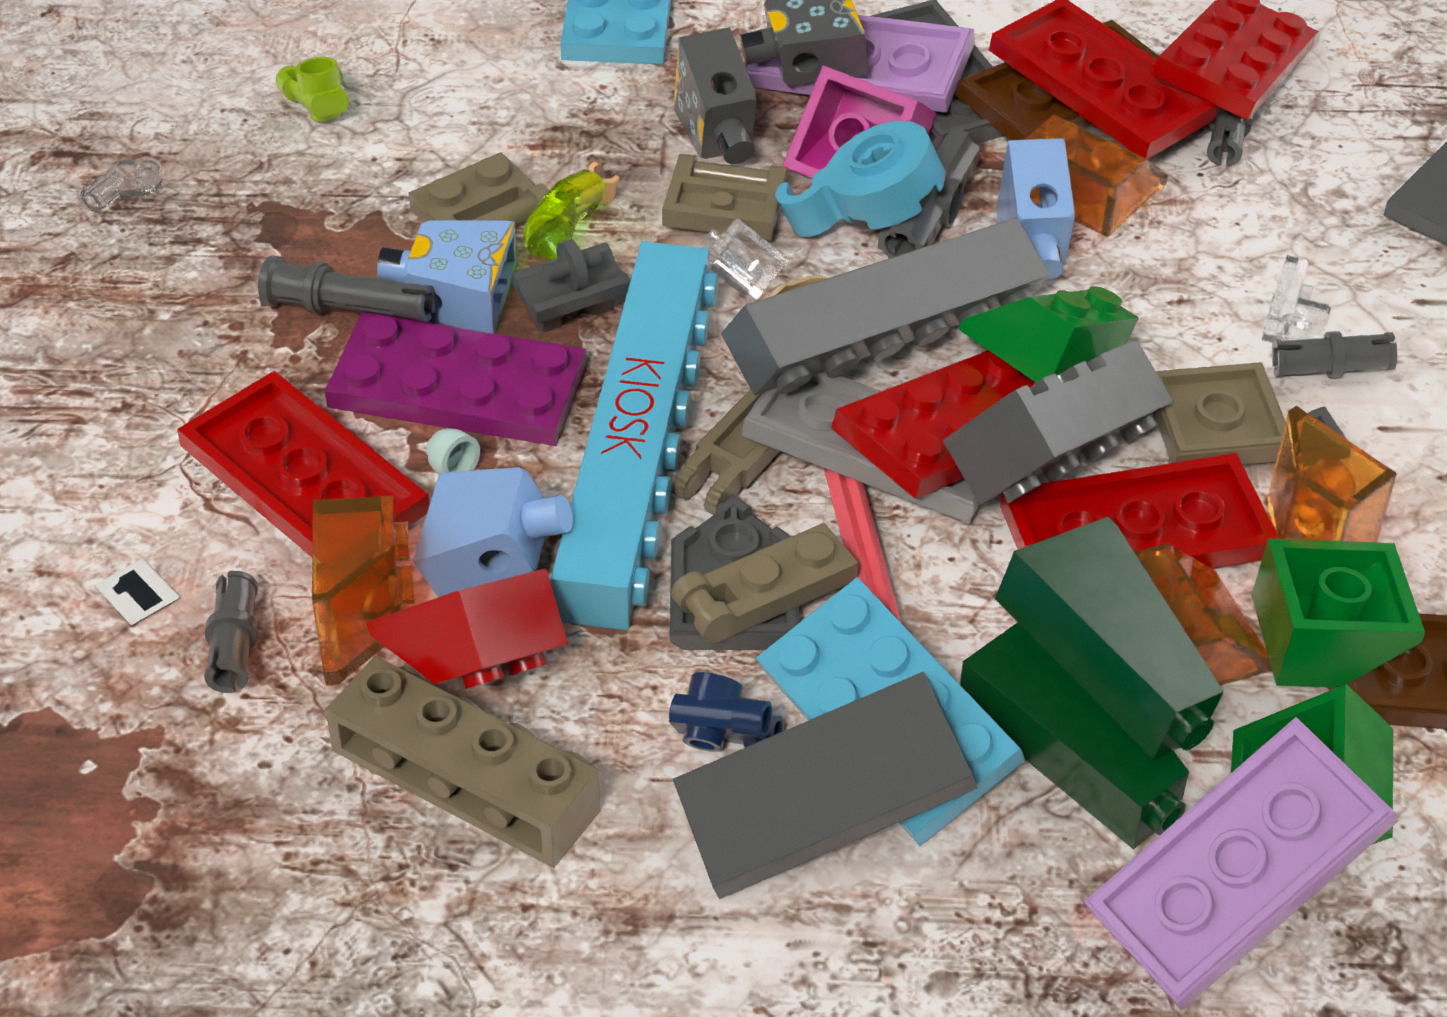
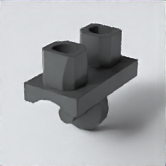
(569, 283)

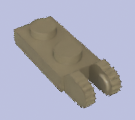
(727, 454)

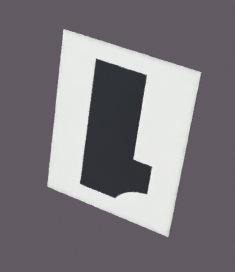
(137, 591)

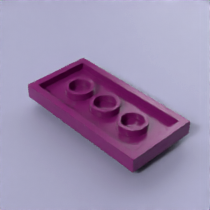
(457, 378)

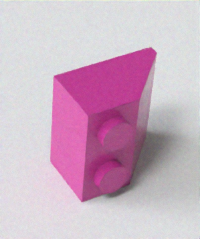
(839, 111)

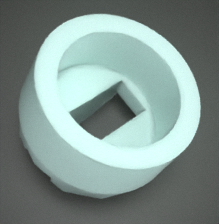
(452, 451)

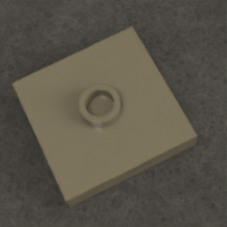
(1221, 413)

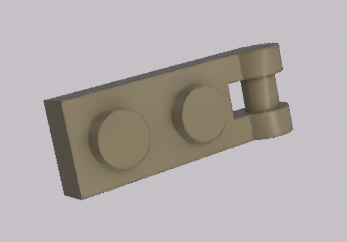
(765, 583)

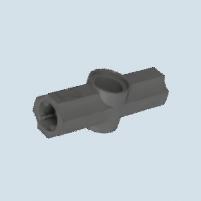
(959, 158)

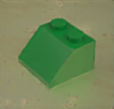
(1053, 330)
(1333, 609)
(1344, 726)

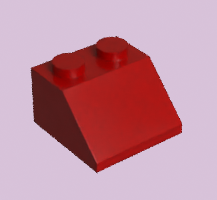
(477, 630)

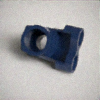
(718, 714)

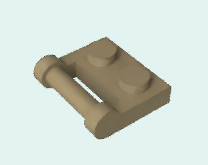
(483, 192)
(716, 194)

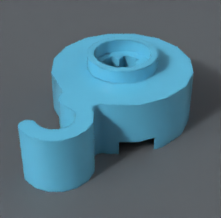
(869, 179)

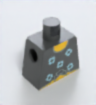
(806, 37)
(717, 119)

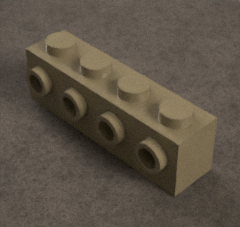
(465, 760)

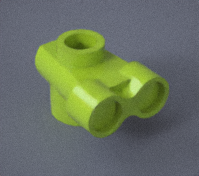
(315, 86)

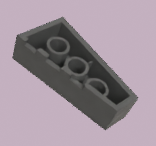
(1057, 420)

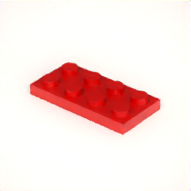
(1236, 54)
(1101, 77)
(906, 424)
(288, 452)
(1193, 505)

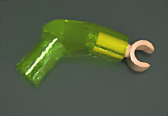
(564, 207)

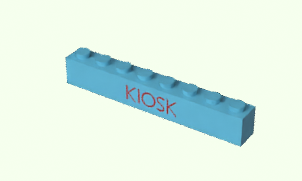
(634, 438)

